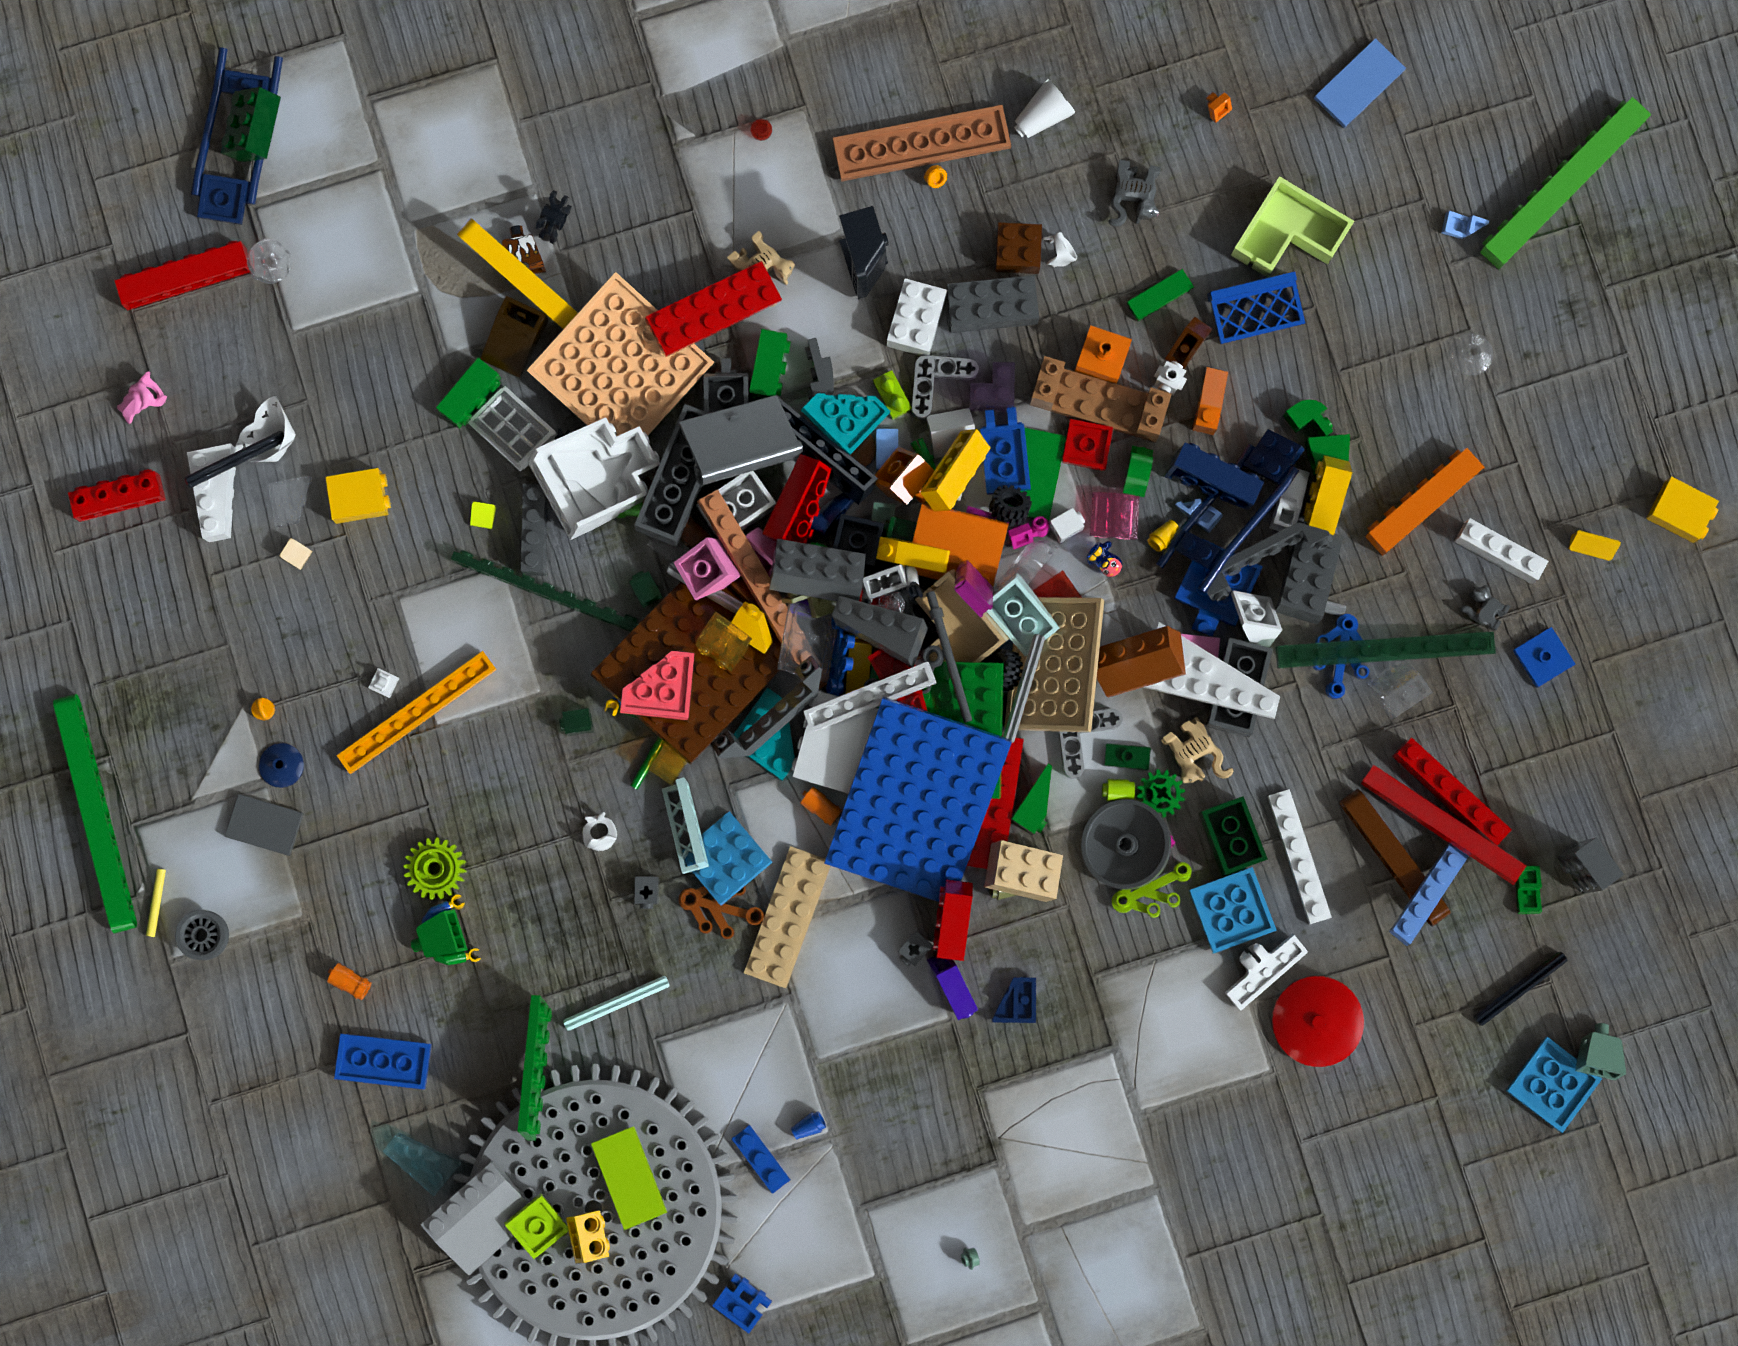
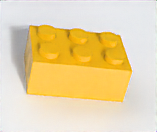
(1328, 493)

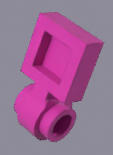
(1024, 534)

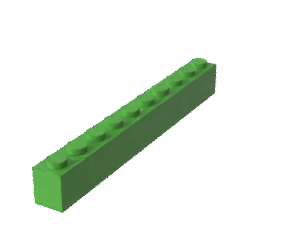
(1565, 183)

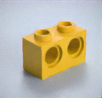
(582, 1238)

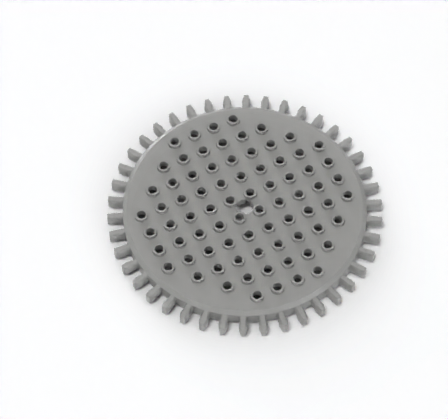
(689, 1260)

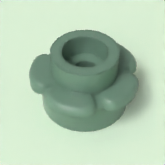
(970, 1258)

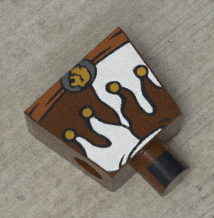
(524, 249)

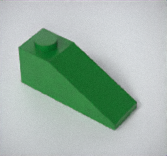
(1034, 807)

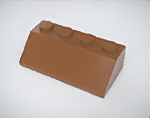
(1140, 661)

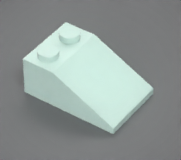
(1021, 613)

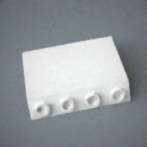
(834, 752)

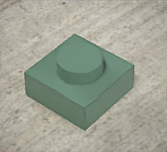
(882, 512)

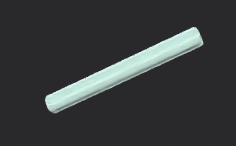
(616, 1003)

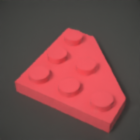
(661, 689)

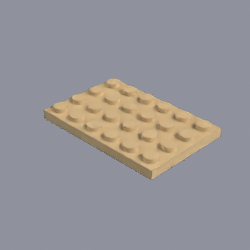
(1066, 671)

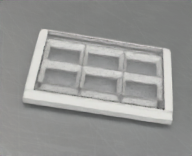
(512, 427)

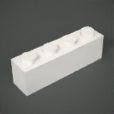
(1501, 551)

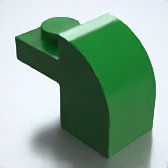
(1309, 412)
(1138, 471)

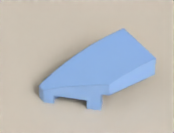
(1460, 225)
(885, 445)
(1207, 520)

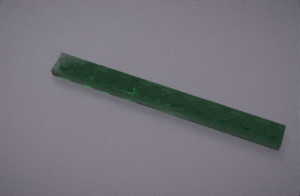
(545, 591)
(1385, 650)

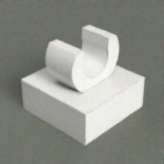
(383, 683)

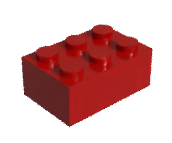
(953, 919)

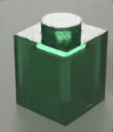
(645, 588)
(576, 722)

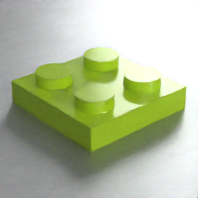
(537, 1226)

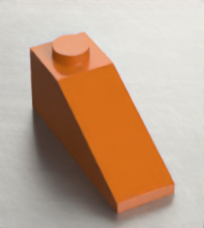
(1210, 401)

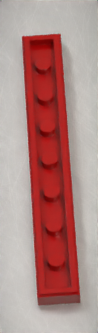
(1443, 825)

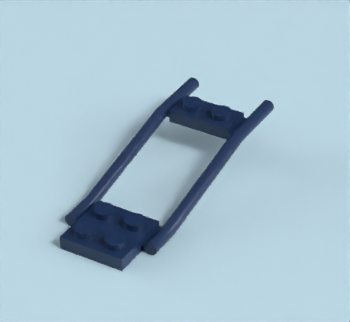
(224, 197)
(1271, 459)

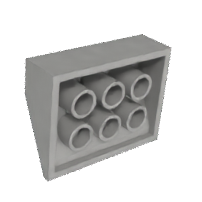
(474, 1218)

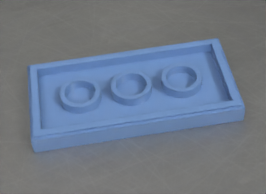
(1359, 83)

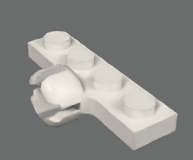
(1264, 969)

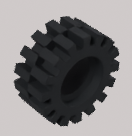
(1014, 497)
(1011, 667)

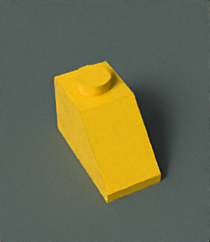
(754, 624)

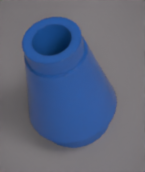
(808, 1126)

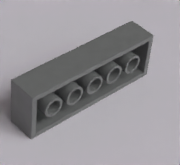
(672, 489)

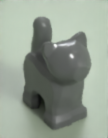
(1489, 607)

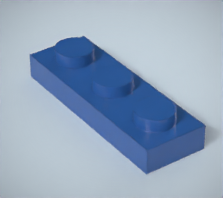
(761, 1159)

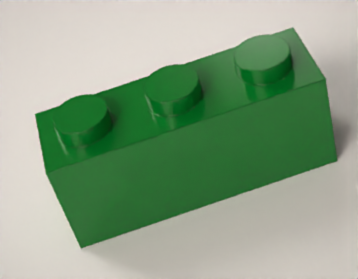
(769, 364)
(469, 393)

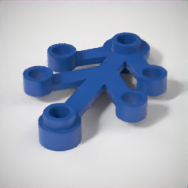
(1345, 635)
(839, 663)

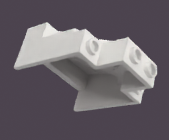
(594, 474)

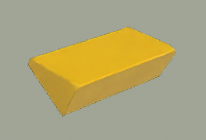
(1593, 545)

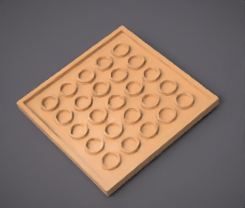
(613, 365)

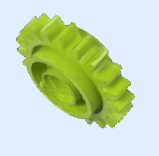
(420, 868)

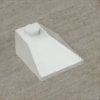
(1257, 617)

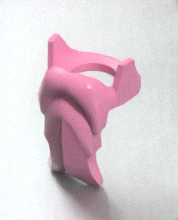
(140, 398)

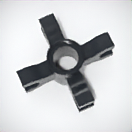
(553, 217)

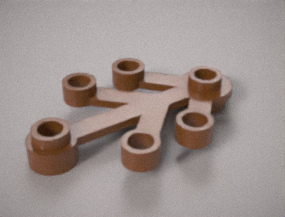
(716, 909)

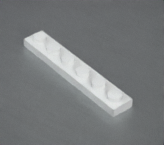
(869, 697)
(1299, 856)

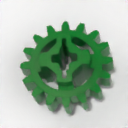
(1152, 787)

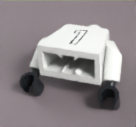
(891, 581)

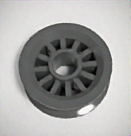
(184, 925)

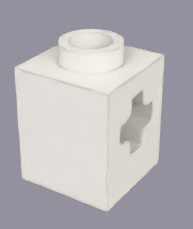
(1067, 525)

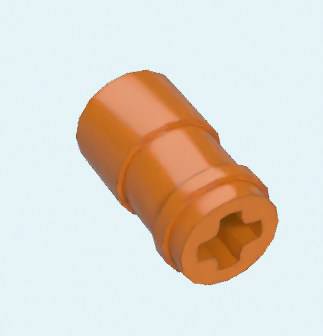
(821, 806)
(347, 980)

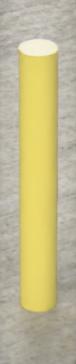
(155, 903)

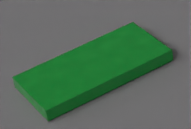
(1044, 463)

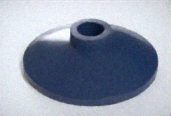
(292, 765)

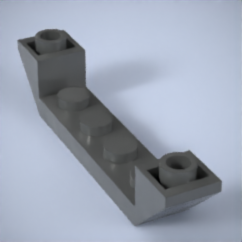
(1316, 537)
(729, 746)

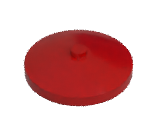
(1318, 1021)

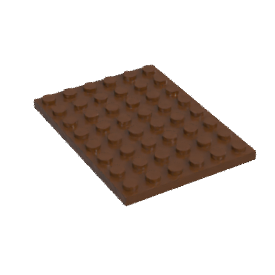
(715, 692)

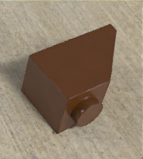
(1189, 342)

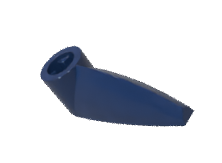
(830, 515)

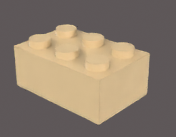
(1023, 871)

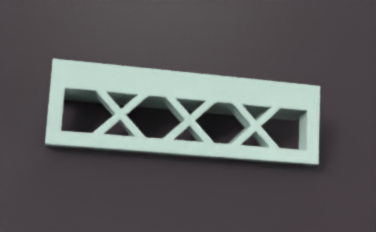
(691, 823)

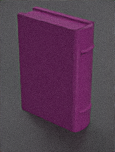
(973, 588)

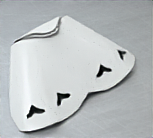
(265, 427)

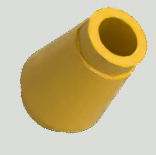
(1163, 535)

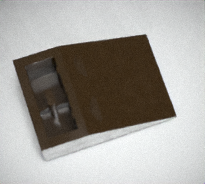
(514, 336)

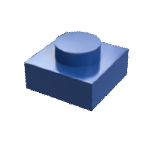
(1206, 622)

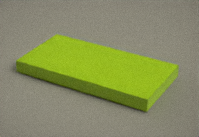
(629, 1178)

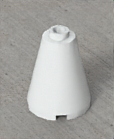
(1043, 111)

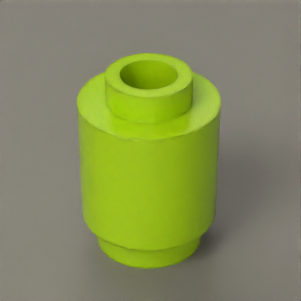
(1118, 789)

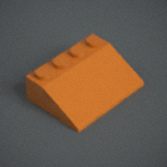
(965, 536)

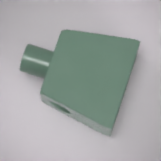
(1601, 1054)

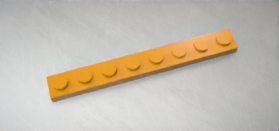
(416, 712)

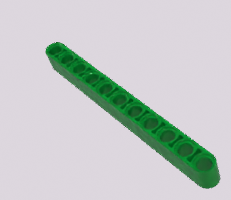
(95, 813)

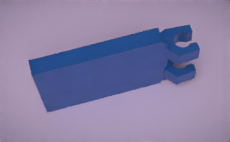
(1007, 458)

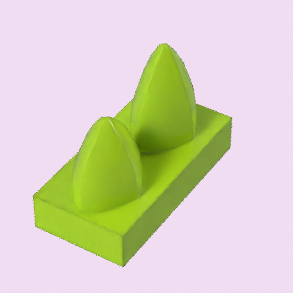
(892, 394)

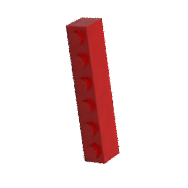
(182, 275)
(1451, 791)

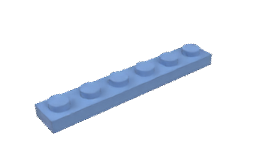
(1428, 894)

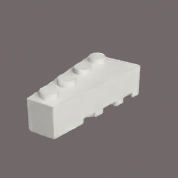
(214, 495)

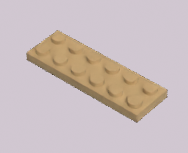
(787, 917)

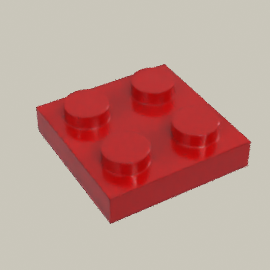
(1087, 445)

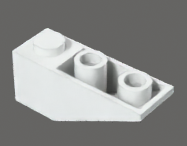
(1290, 503)

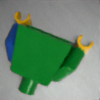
(442, 936)

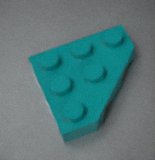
(845, 417)
(777, 752)

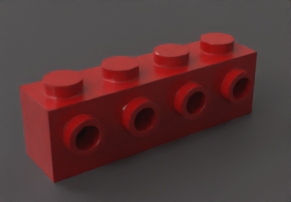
(116, 496)

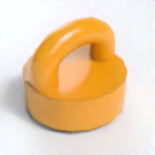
(935, 176)
(263, 709)

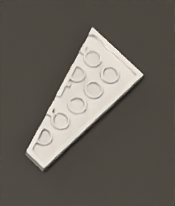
(1218, 684)

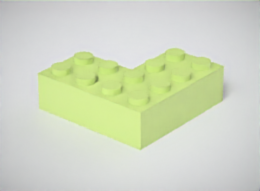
(1290, 217)

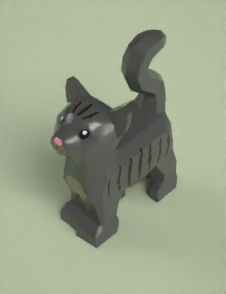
(1134, 190)

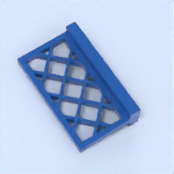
(1251, 289)

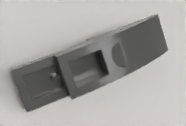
(821, 371)

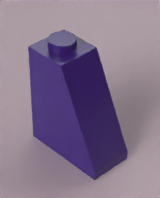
(953, 987)

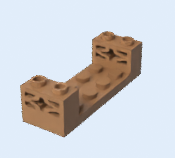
(1100, 401)

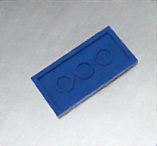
(382, 1061)

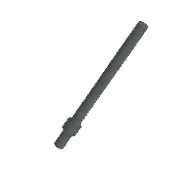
(936, 614)

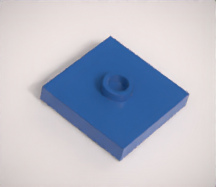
(1544, 657)

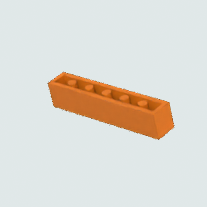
(1423, 502)

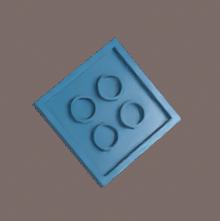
(731, 857)
(1232, 910)
(1552, 1085)

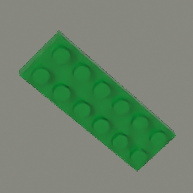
(534, 1061)

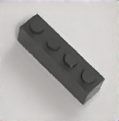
(534, 530)

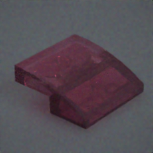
(1114, 515)

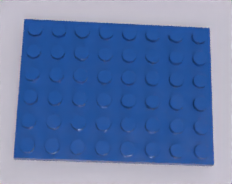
(917, 799)

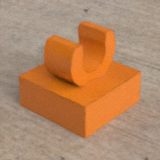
(1218, 106)

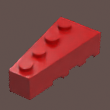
(798, 501)

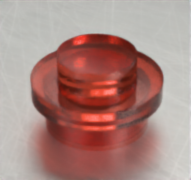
(761, 129)

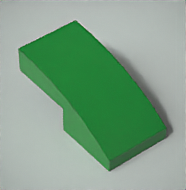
(1528, 891)

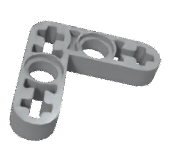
(936, 372)
(1080, 762)

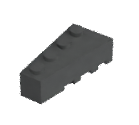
(883, 628)

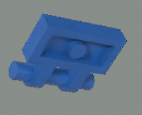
(739, 1310)

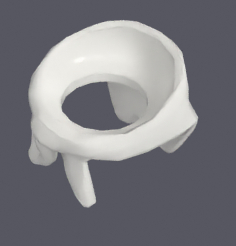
(1064, 250)
(603, 843)

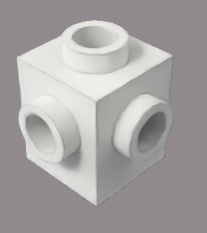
(1169, 384)

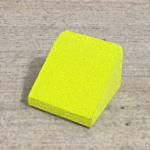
(482, 515)

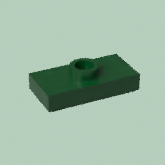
(1127, 756)

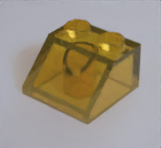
(723, 642)

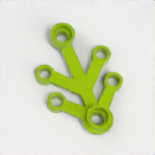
(1149, 891)

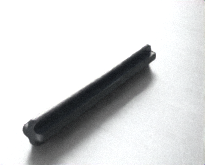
(234, 459)
(1520, 988)

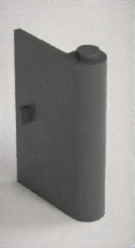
(740, 440)

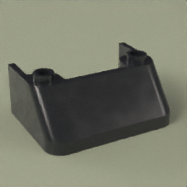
(863, 249)

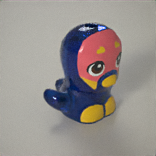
(1106, 561)

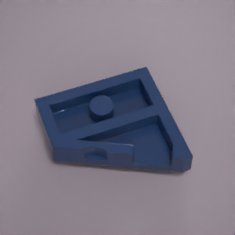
(1018, 1002)

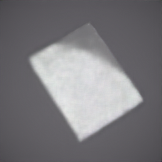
(806, 637)

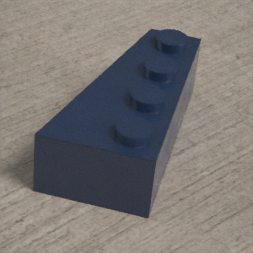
(1214, 476)

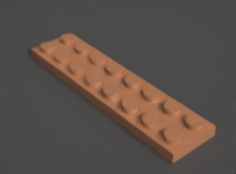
(921, 143)

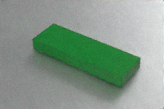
(1160, 295)

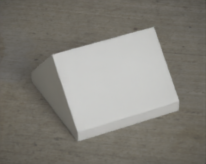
(946, 427)

